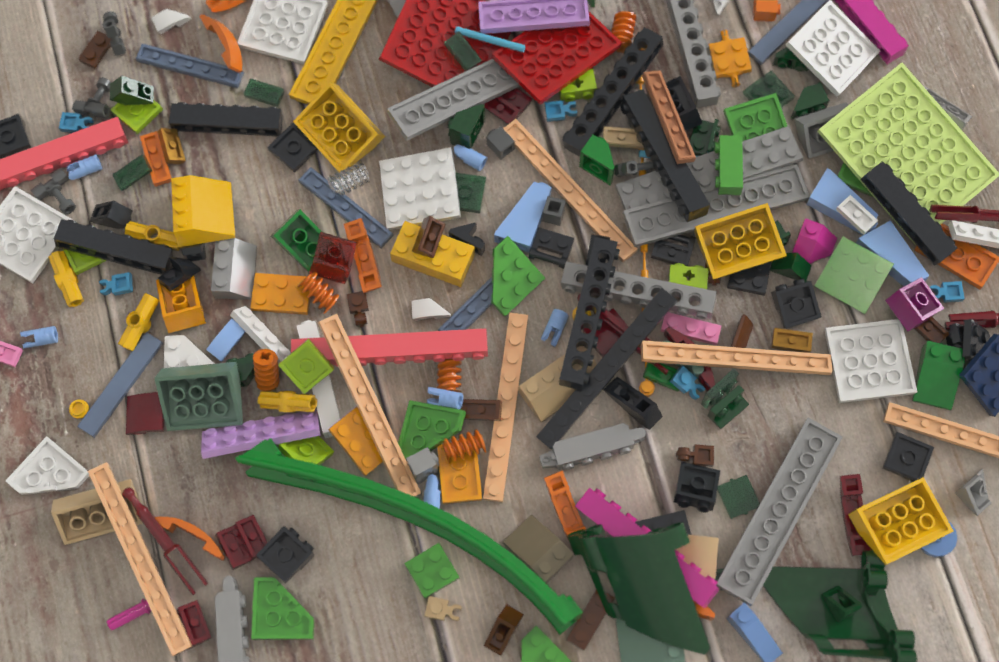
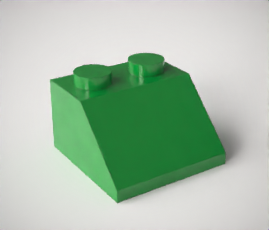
(597, 159)

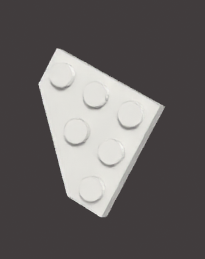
(182, 352)
(47, 470)

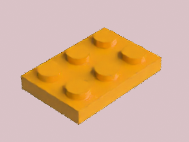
(279, 294)
(356, 441)
(459, 478)

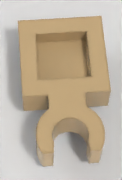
(439, 609)

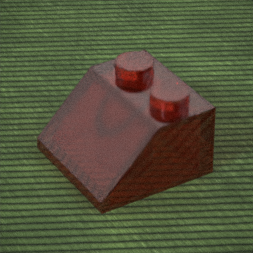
(333, 258)

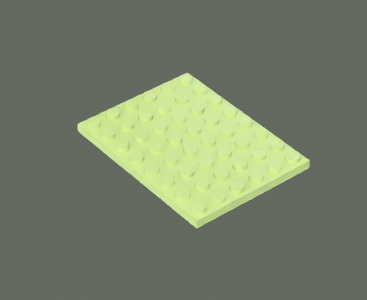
(915, 137)

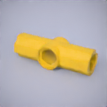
(141, 231)
(66, 278)
(138, 322)
(287, 401)

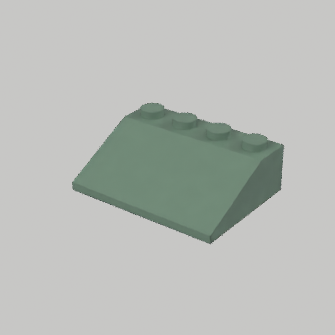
(200, 396)
(642, 648)

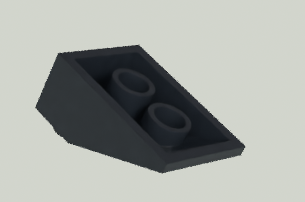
(684, 104)

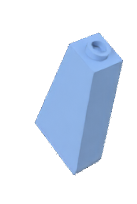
(830, 194)
(525, 217)
(891, 246)

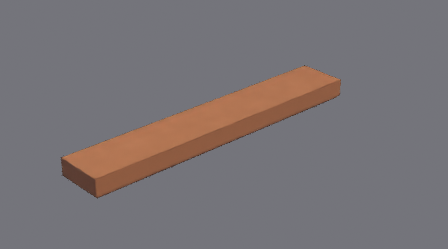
(668, 117)

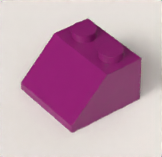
(914, 304)

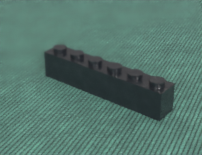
(226, 119)
(909, 213)
(113, 247)

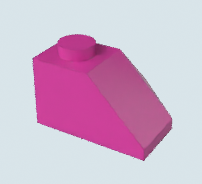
(814, 241)

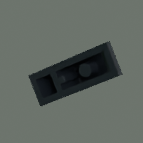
(634, 403)

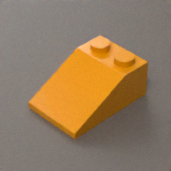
(181, 306)

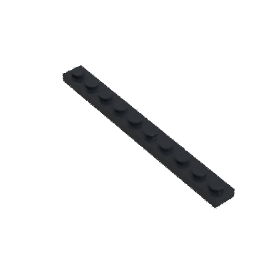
(607, 368)

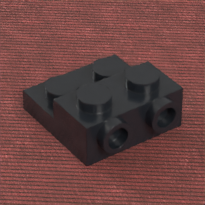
(796, 303)
(696, 487)
(286, 553)

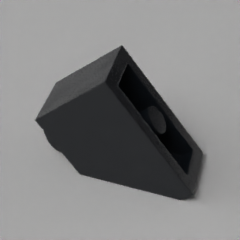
(111, 215)

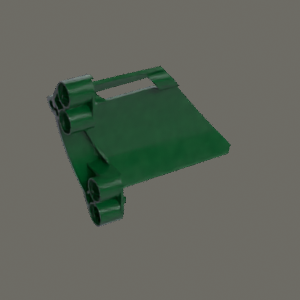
(645, 582)
(800, 598)

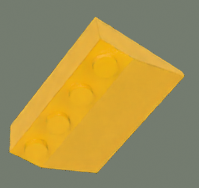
(338, 127)
(201, 210)
(739, 241)
(901, 521)

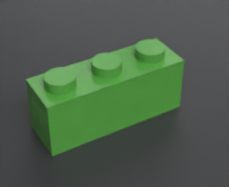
(729, 165)

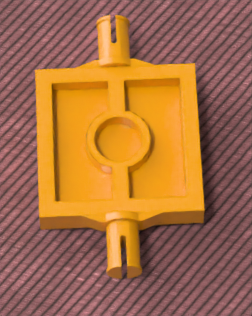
(730, 58)

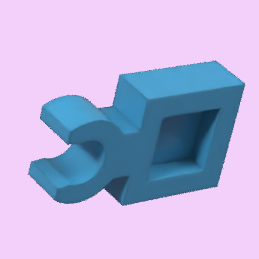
(556, 110)
(73, 122)
(119, 285)
(949, 291)
(685, 382)

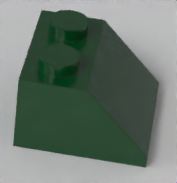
(466, 126)

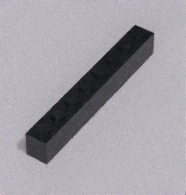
(674, 176)

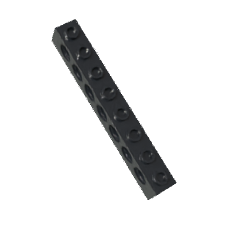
(645, 39)
(601, 249)

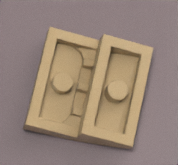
(702, 553)

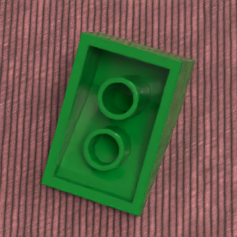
(298, 238)
(938, 375)

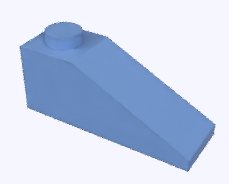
(754, 633)

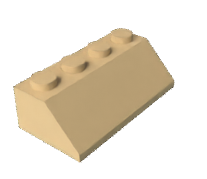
(543, 389)
(84, 516)

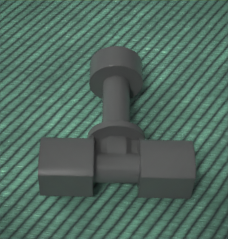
(113, 32)
(93, 104)
(632, 167)
(53, 188)

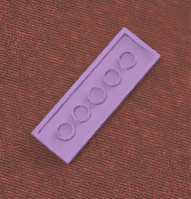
(531, 15)
(249, 434)

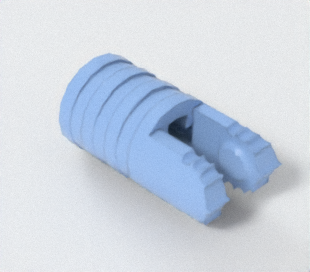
(470, 157)
(84, 167)
(556, 324)
(42, 336)
(446, 398)
(432, 492)

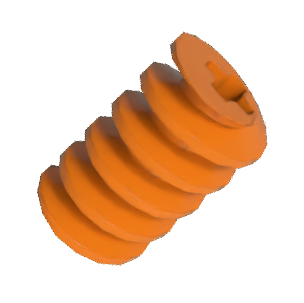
(624, 28)
(319, 292)
(266, 369)
(447, 375)
(463, 445)

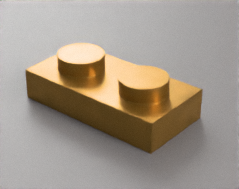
(171, 146)
(792, 340)

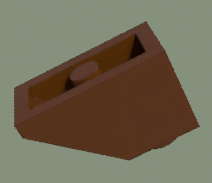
(503, 629)

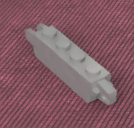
(592, 446)
(231, 623)

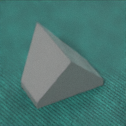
(975, 493)

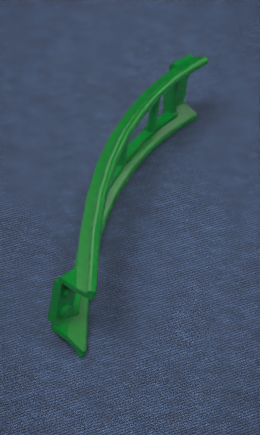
(272, 466)

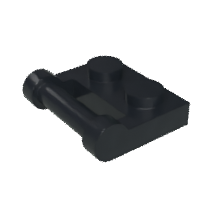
(551, 242)
(672, 252)

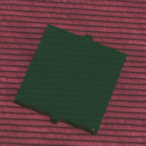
(738, 496)

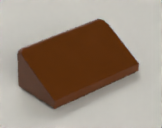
(428, 237)
(742, 332)

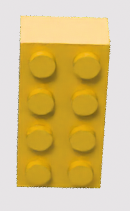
(450, 260)

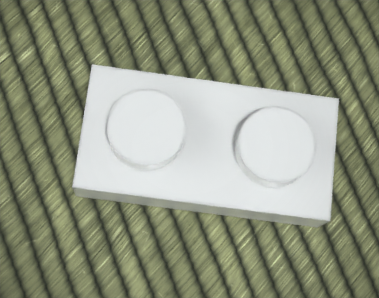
(857, 215)

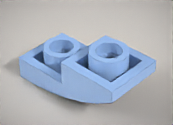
(226, 340)

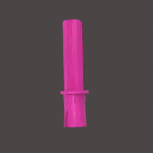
(129, 615)

